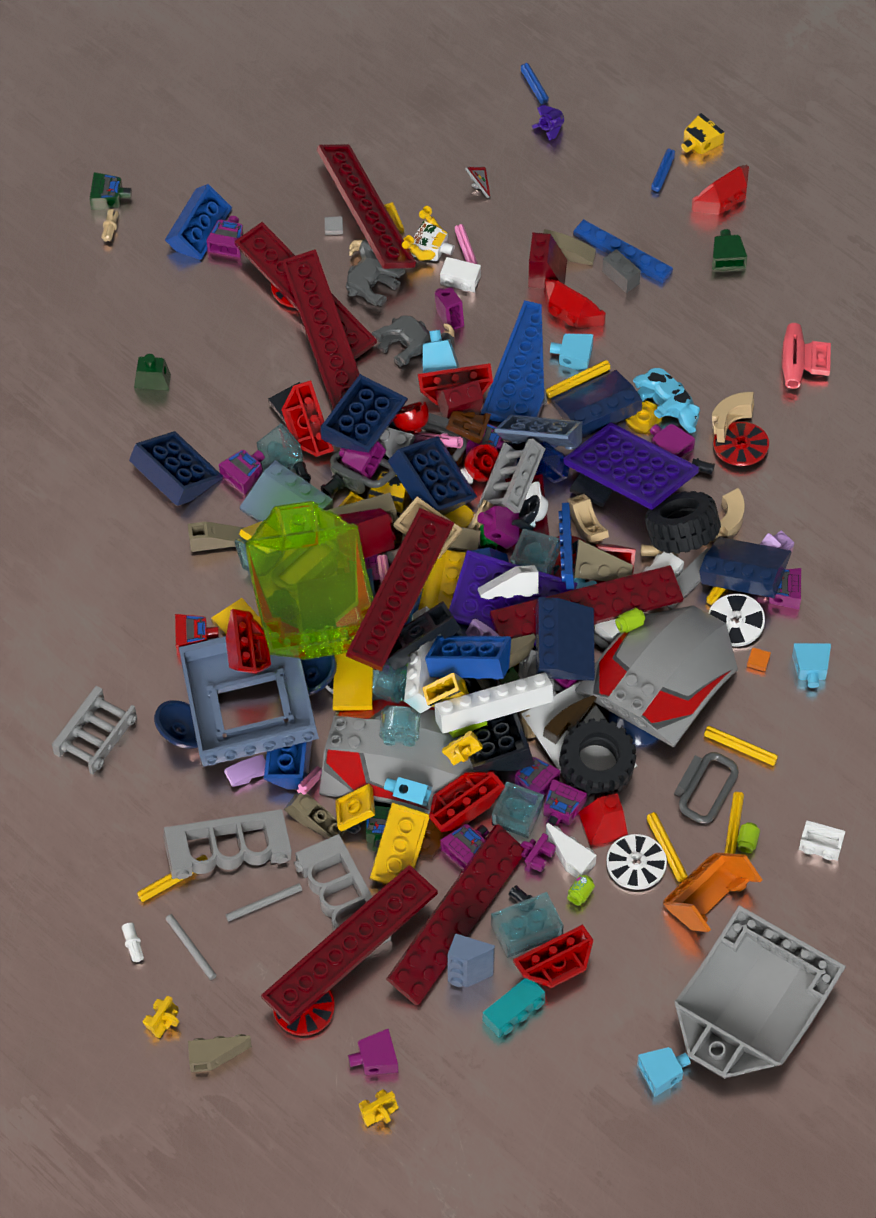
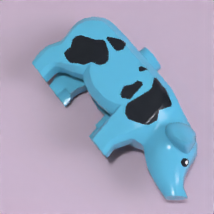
(670, 397)

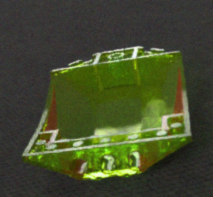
(308, 581)

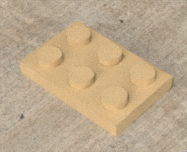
(405, 520)

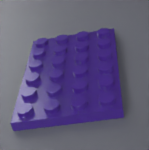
(631, 465)
(479, 570)

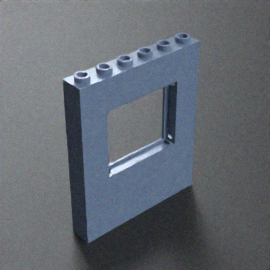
(208, 674)

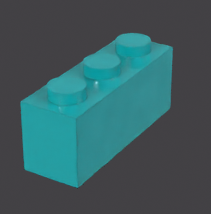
(514, 1007)

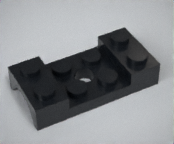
(422, 630)

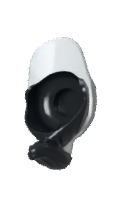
(533, 508)

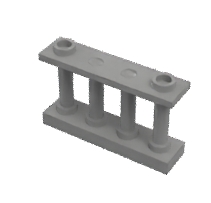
(522, 475)
(85, 715)

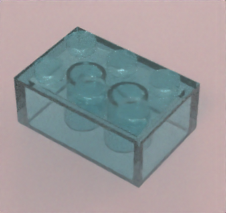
(526, 924)

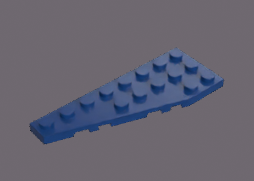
(520, 375)

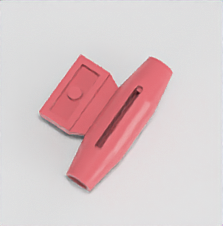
(800, 356)

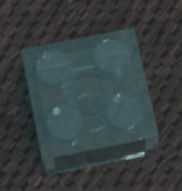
(536, 550)
(517, 809)

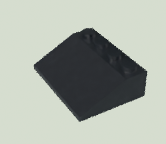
(503, 746)

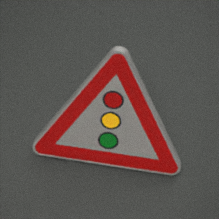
(480, 177)

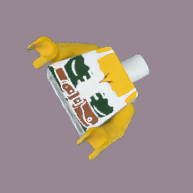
(429, 240)

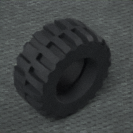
(683, 522)
(603, 735)

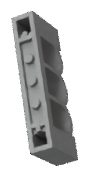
(322, 856)
(183, 864)

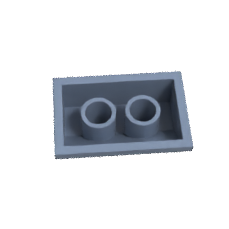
(469, 961)

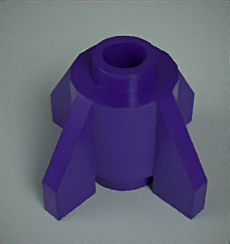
(550, 120)

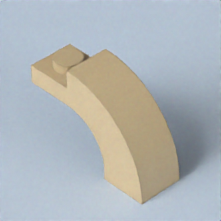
(729, 410)
(734, 506)
(585, 520)

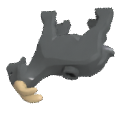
(368, 272)
(410, 334)

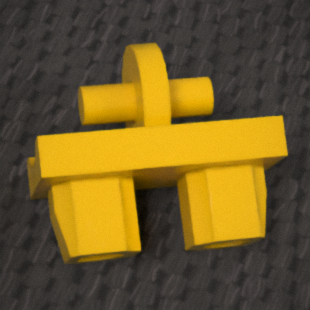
(461, 749)
(164, 1017)
(379, 1109)

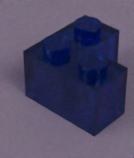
(552, 464)

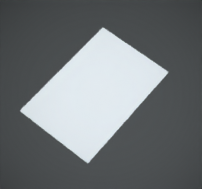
(593, 756)

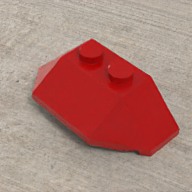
(723, 192)
(572, 306)
(441, 379)
(305, 419)
(246, 643)
(464, 799)
(557, 958)

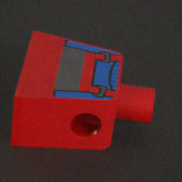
(192, 630)

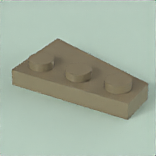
(598, 565)

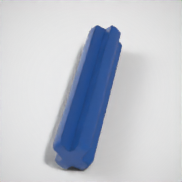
(534, 83)
(663, 170)

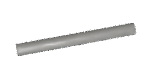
(263, 902)
(191, 947)

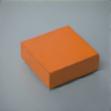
(758, 659)

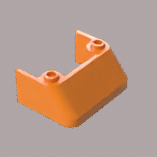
(708, 886)

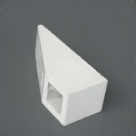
(516, 581)
(573, 856)

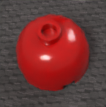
(412, 417)
(480, 462)

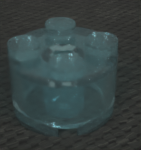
(390, 684)
(399, 726)

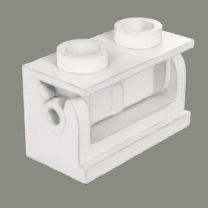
(460, 274)
(822, 840)

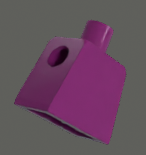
(447, 301)
(673, 440)
(363, 462)
(498, 526)
(375, 1054)

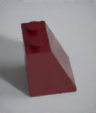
(545, 261)
(460, 397)
(373, 530)

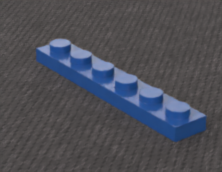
(608, 243)
(566, 546)

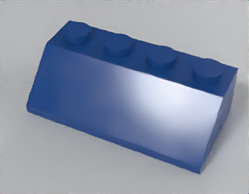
(197, 221)
(469, 656)

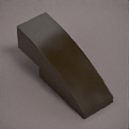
(568, 718)

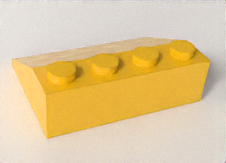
(442, 580)

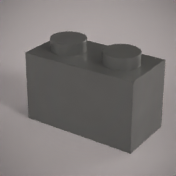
(621, 271)

